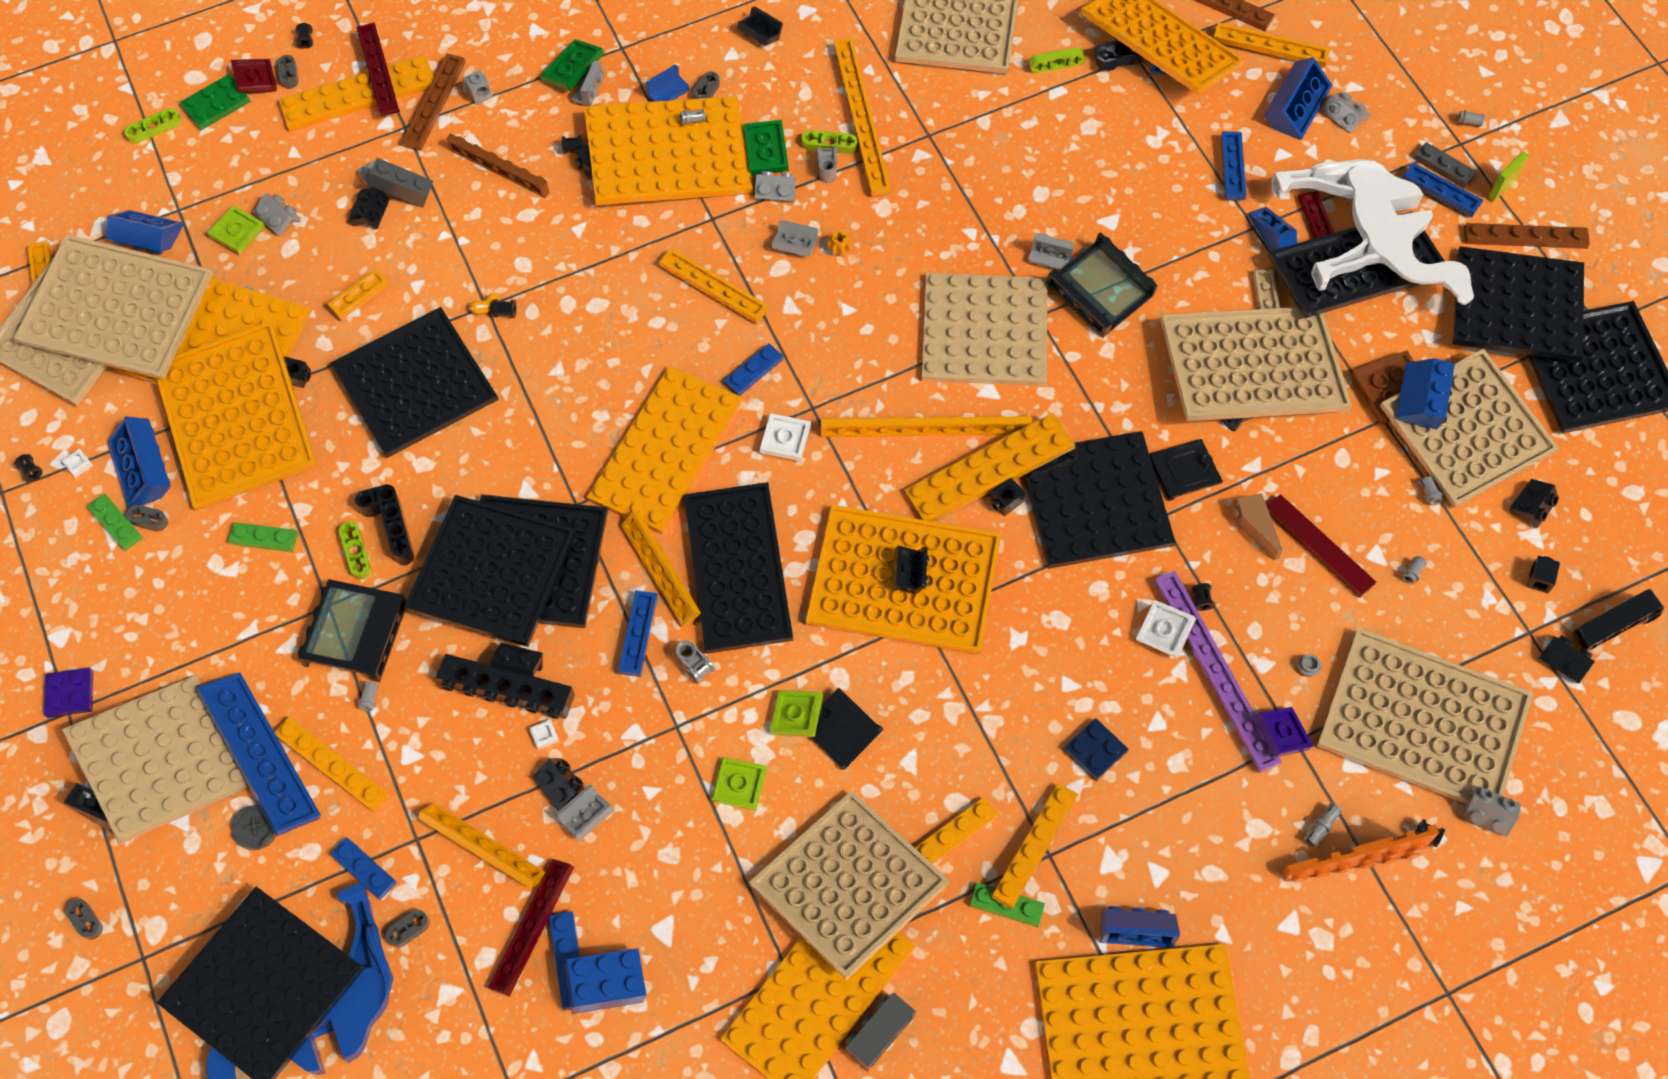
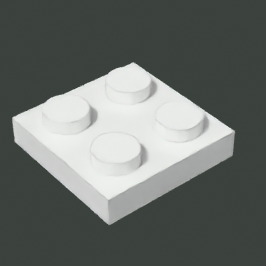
(785, 437)
(1166, 629)

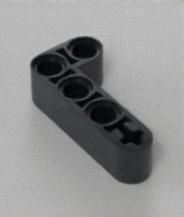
(392, 525)
(1640, 608)

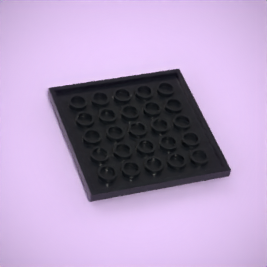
(1522, 305)
(1617, 377)
(414, 382)
(1099, 502)
(490, 570)
(575, 584)
(260, 986)

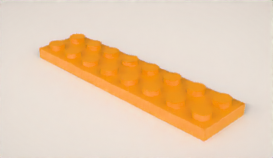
(353, 94)
(989, 468)

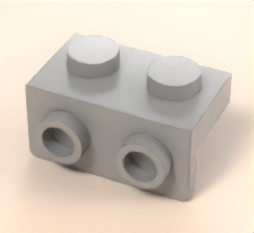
(589, 85)
(1346, 111)
(775, 187)
(275, 213)
(795, 238)
(1050, 251)
(1492, 811)
(584, 812)

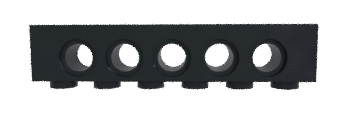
(453, 667)

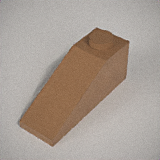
(1257, 523)

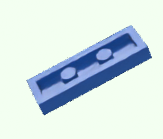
(753, 370)
(363, 868)

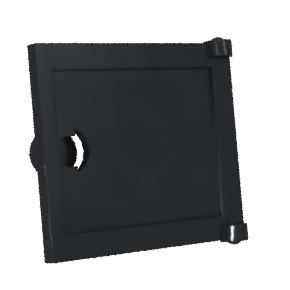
(1181, 469)
(844, 729)

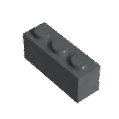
(399, 182)
(879, 1031)

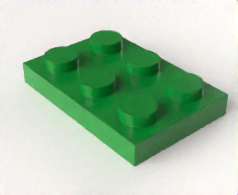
(571, 64)
(214, 102)
(766, 147)

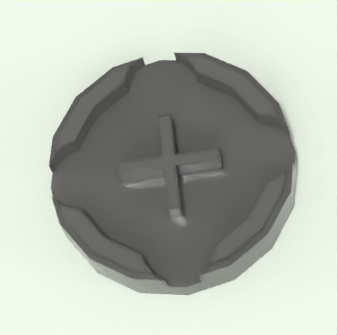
(252, 829)

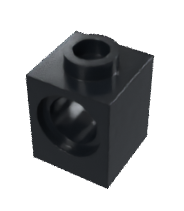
(303, 374)
(1011, 490)
(1543, 574)

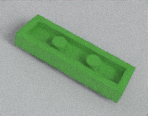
(115, 522)
(263, 537)
(1025, 911)

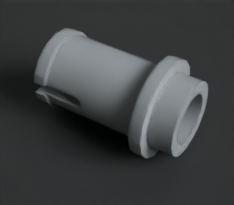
(692, 116)
(1471, 118)
(1432, 494)
(1412, 573)
(367, 699)

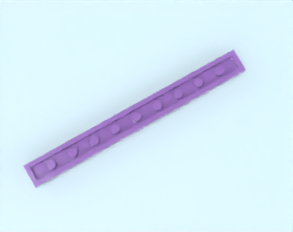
(1219, 675)

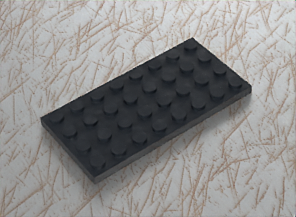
(1371, 281)
(737, 568)

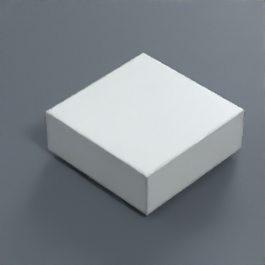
(77, 463)
(544, 734)

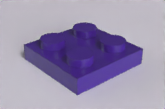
(68, 692)
(1283, 731)

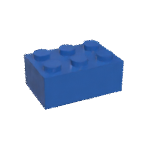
(605, 981)

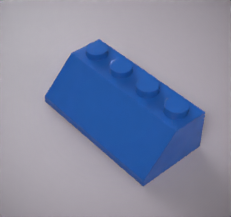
(1298, 98)
(138, 462)

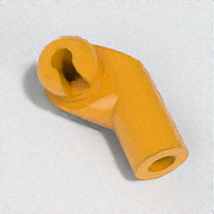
(483, 306)

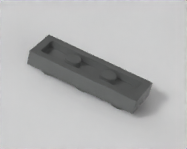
(1445, 165)

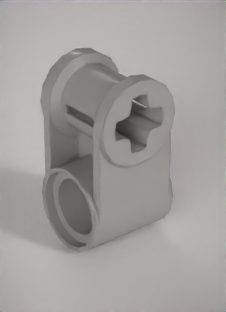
(827, 164)
(696, 664)

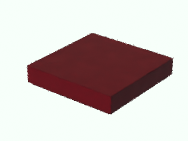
(253, 75)

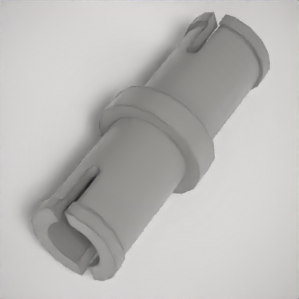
(1323, 825)

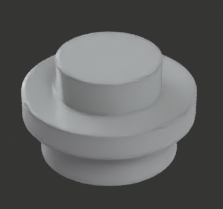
(1309, 665)

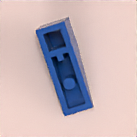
(1273, 229)

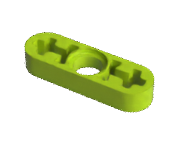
(1068, 58)
(149, 133)
(843, 137)
(361, 556)

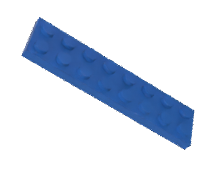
(258, 754)

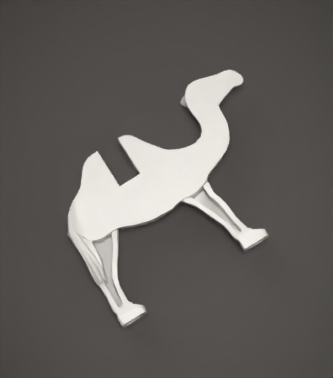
(1384, 233)

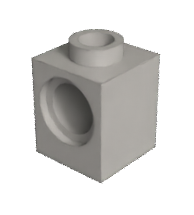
(478, 87)

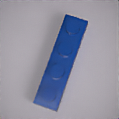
(1233, 165)
(1443, 190)
(638, 633)
(565, 947)

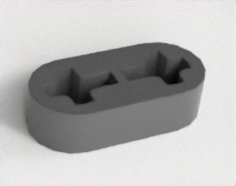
(285, 72)
(703, 86)
(148, 514)
(88, 915)
(403, 924)

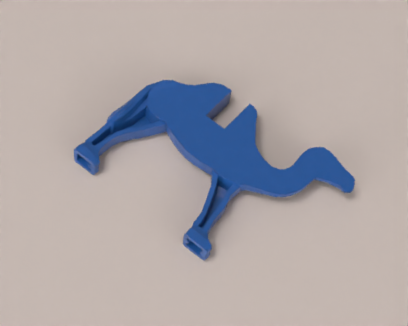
(356, 1009)

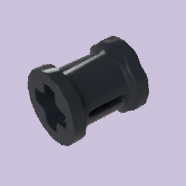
(304, 35)
(571, 144)
(504, 308)
(29, 467)
(1203, 597)
(1422, 827)

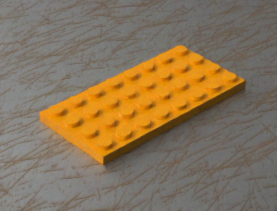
(1165, 40)
(665, 449)
(809, 1010)

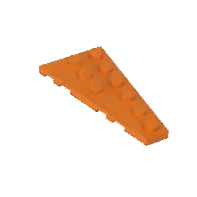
(1366, 855)

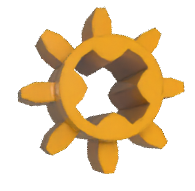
(840, 243)

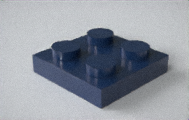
(1096, 749)

